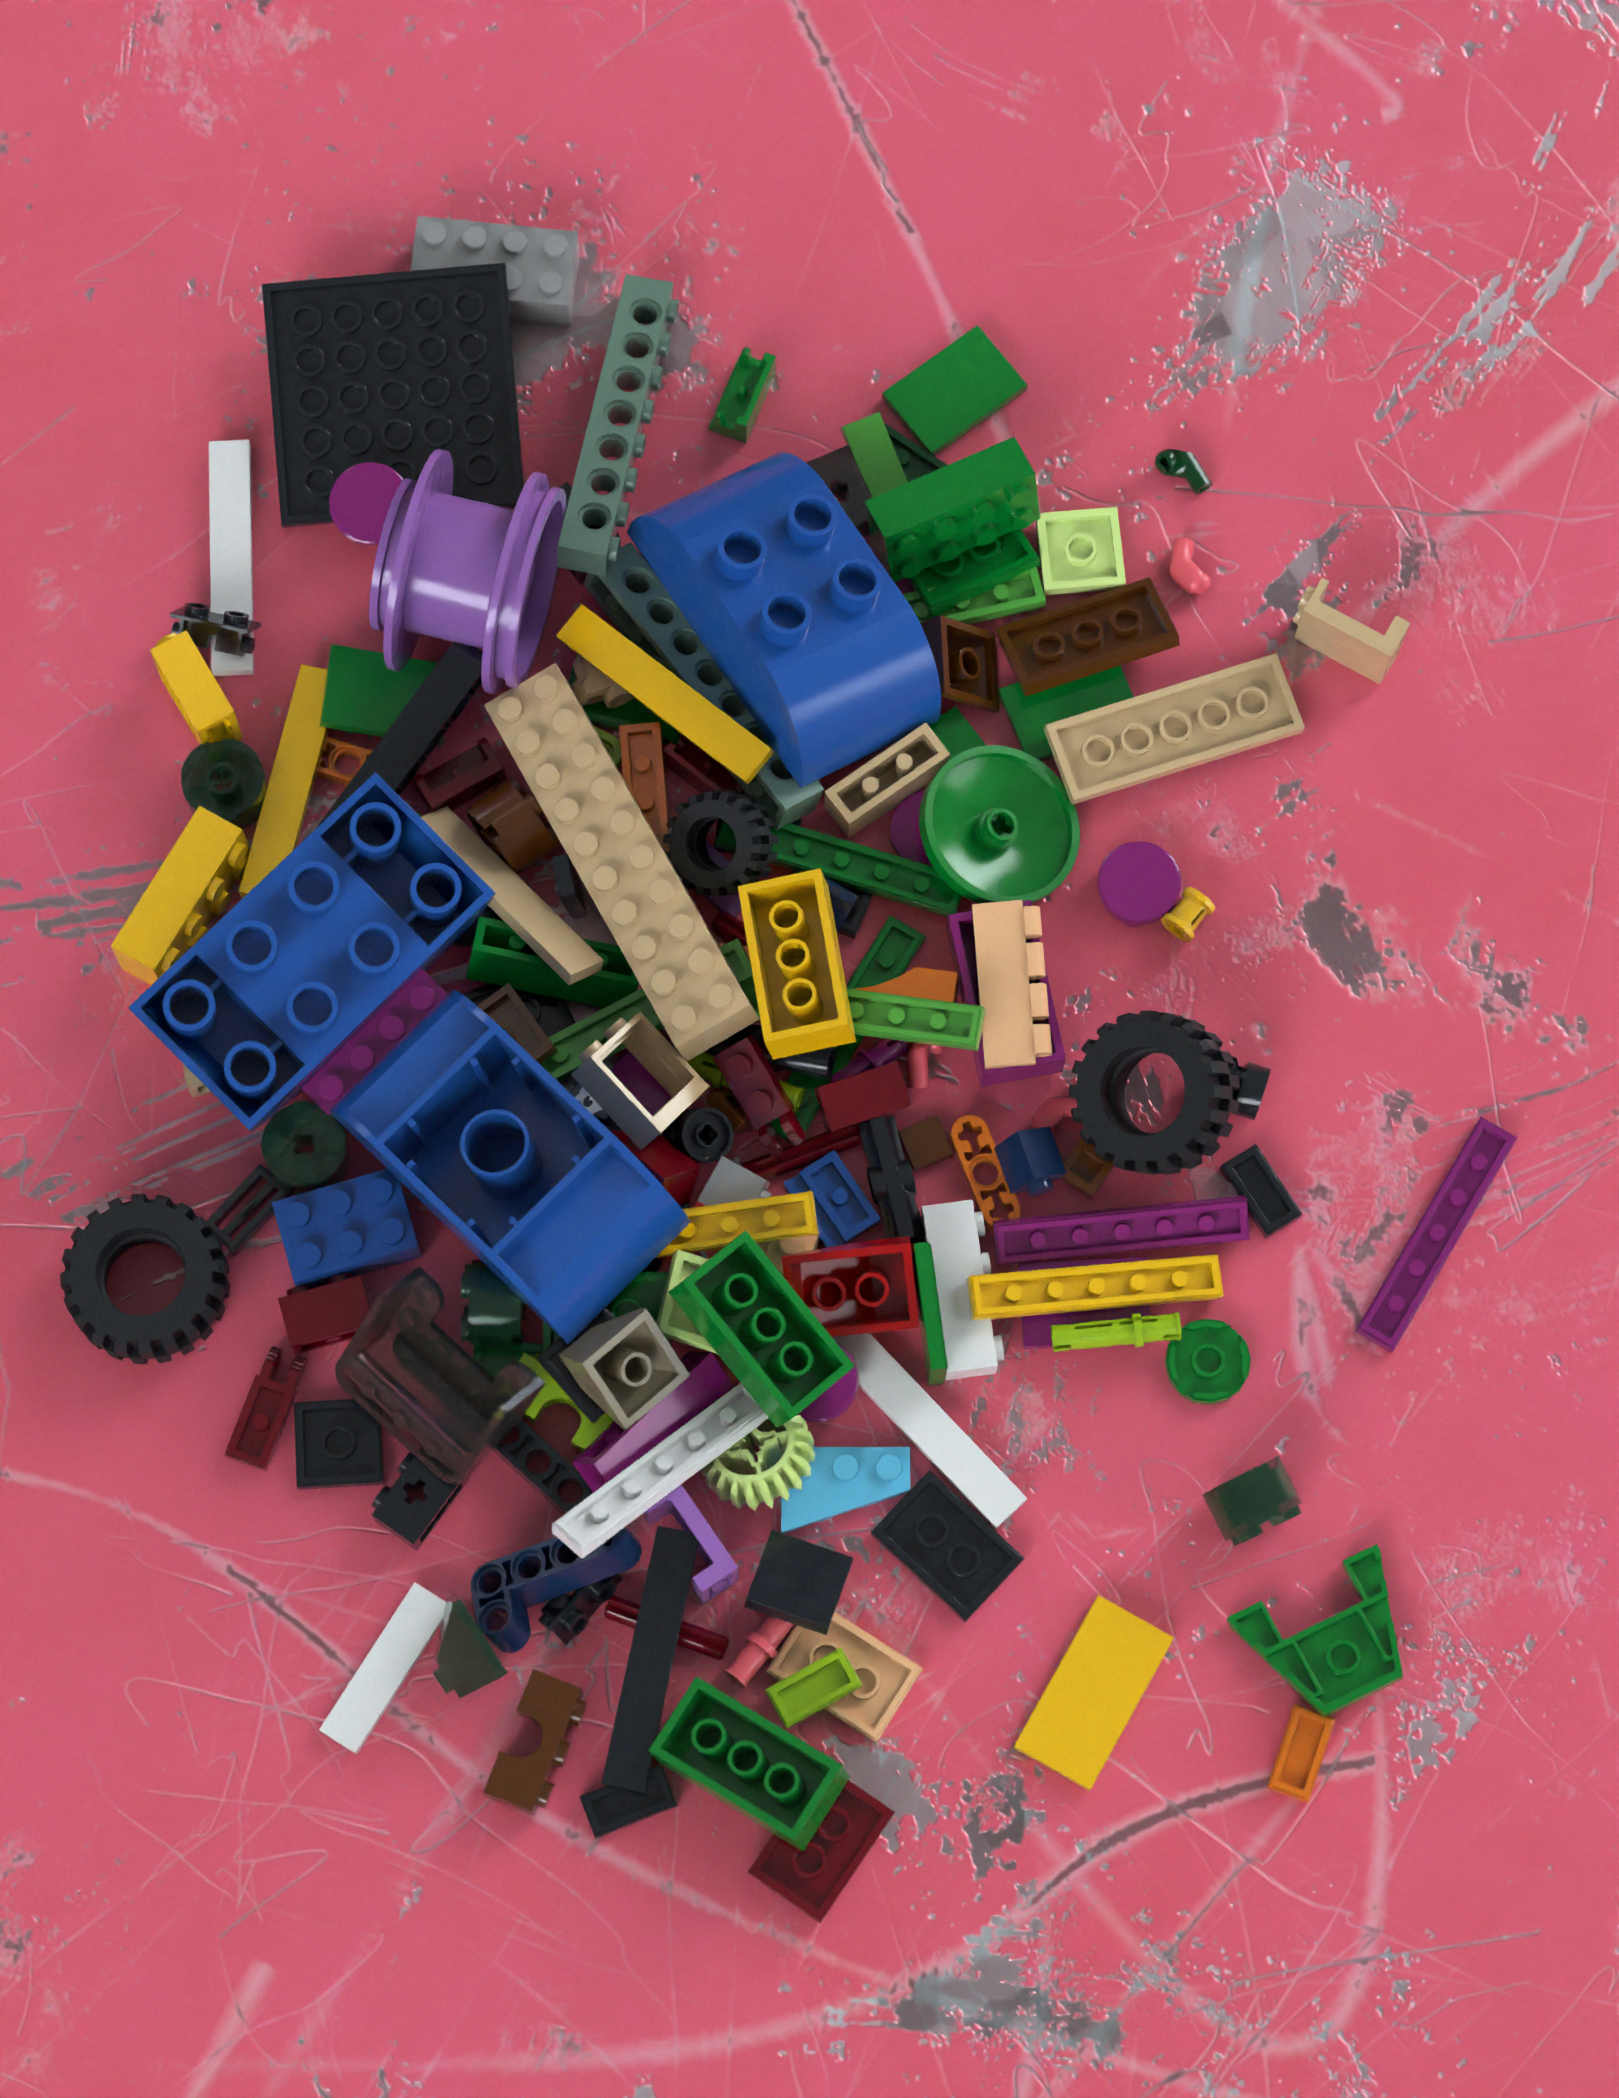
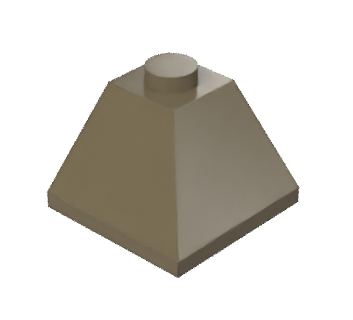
(625, 1366)

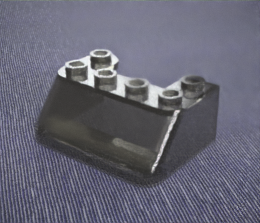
(428, 1385)

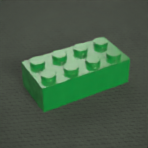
(953, 509)
(761, 1329)
(749, 1763)

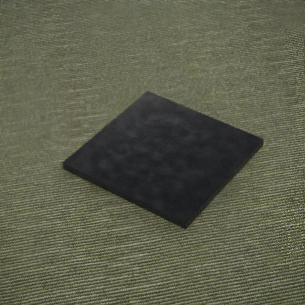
(388, 377)

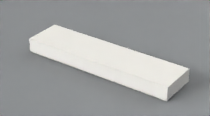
(384, 1668)

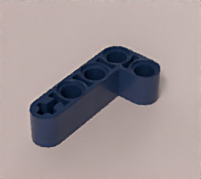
(509, 1584)

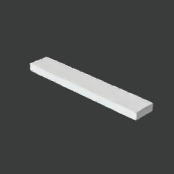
(230, 543)
(933, 1431)
(659, 1472)

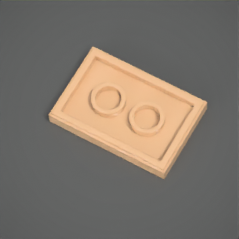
(882, 1671)

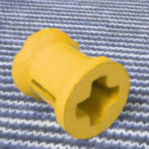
(1188, 914)

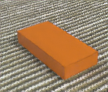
(1300, 1753)

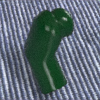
(1183, 465)

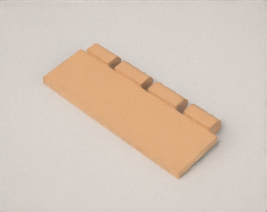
(1004, 974)

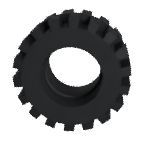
(689, 842)

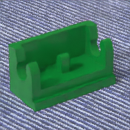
(744, 396)

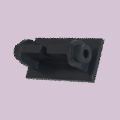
(231, 628)
(570, 1614)

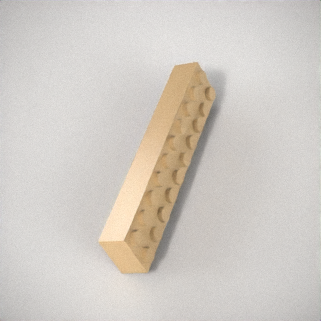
(621, 863)

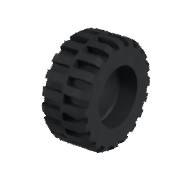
(1103, 1083)
(113, 1234)

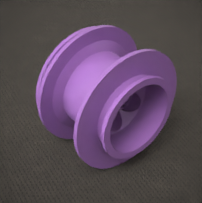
(467, 572)

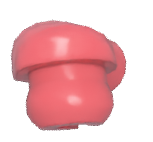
(1184, 571)
(918, 1064)
(1052, 1112)

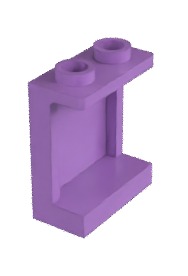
(721, 1568)

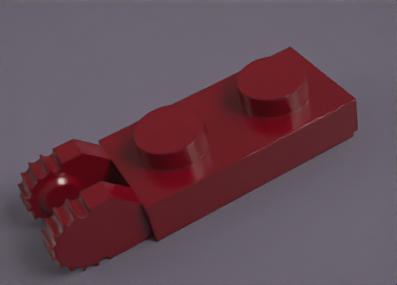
(759, 1093)
(265, 1413)

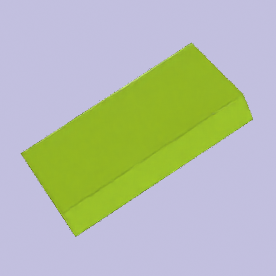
(813, 1688)

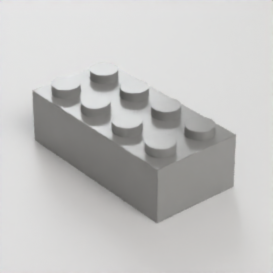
(537, 261)

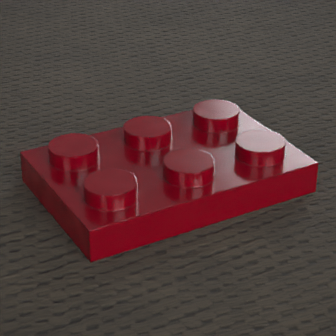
(820, 1872)

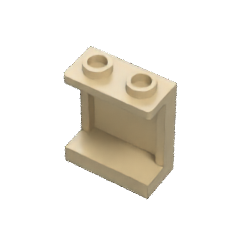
(1346, 638)

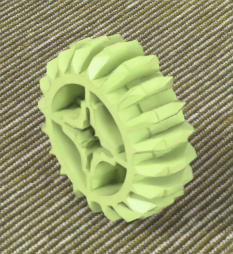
(780, 1464)

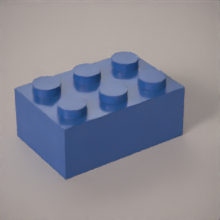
(346, 1229)

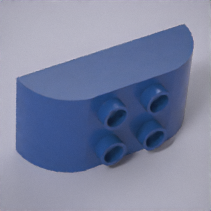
(795, 613)

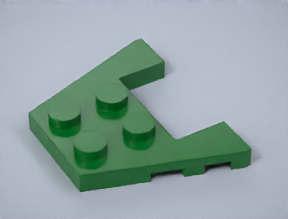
(1340, 1656)

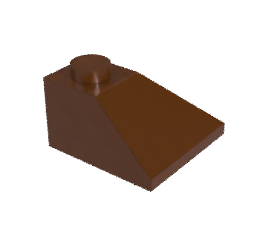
(964, 662)

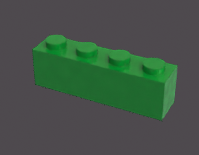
(503, 957)

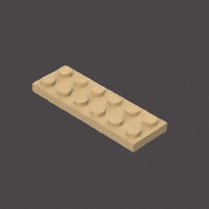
(1174, 728)

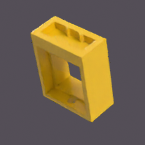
(195, 689)

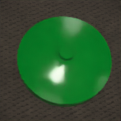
(999, 825)

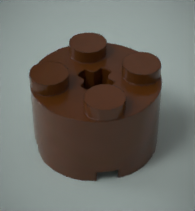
(512, 825)

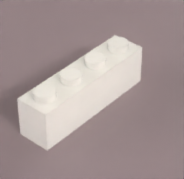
(956, 1253)

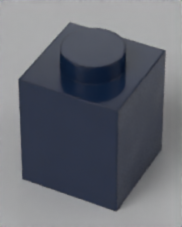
(1030, 1161)

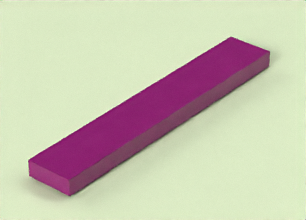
(1121, 1230)
(1436, 1235)

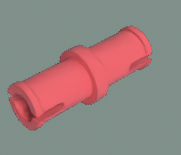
(759, 1647)

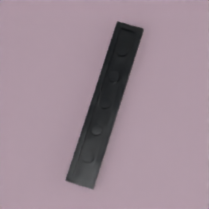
(650, 1659)

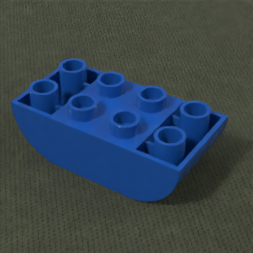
(313, 953)
(512, 1164)

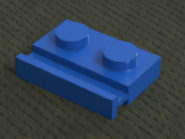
(839, 1202)

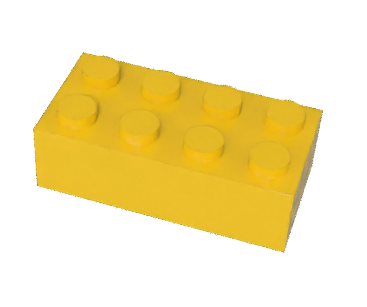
(182, 896)
(796, 964)

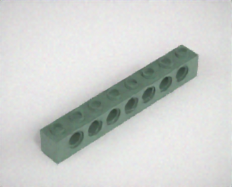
(639, 302)
(635, 604)

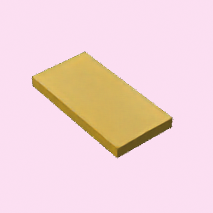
(1093, 1692)

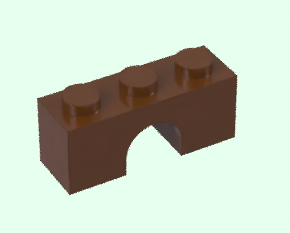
(524, 1780)

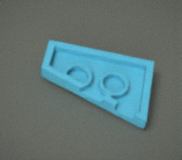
(846, 1481)

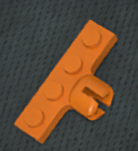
(645, 773)

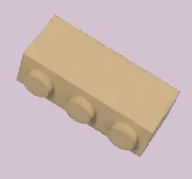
(885, 780)

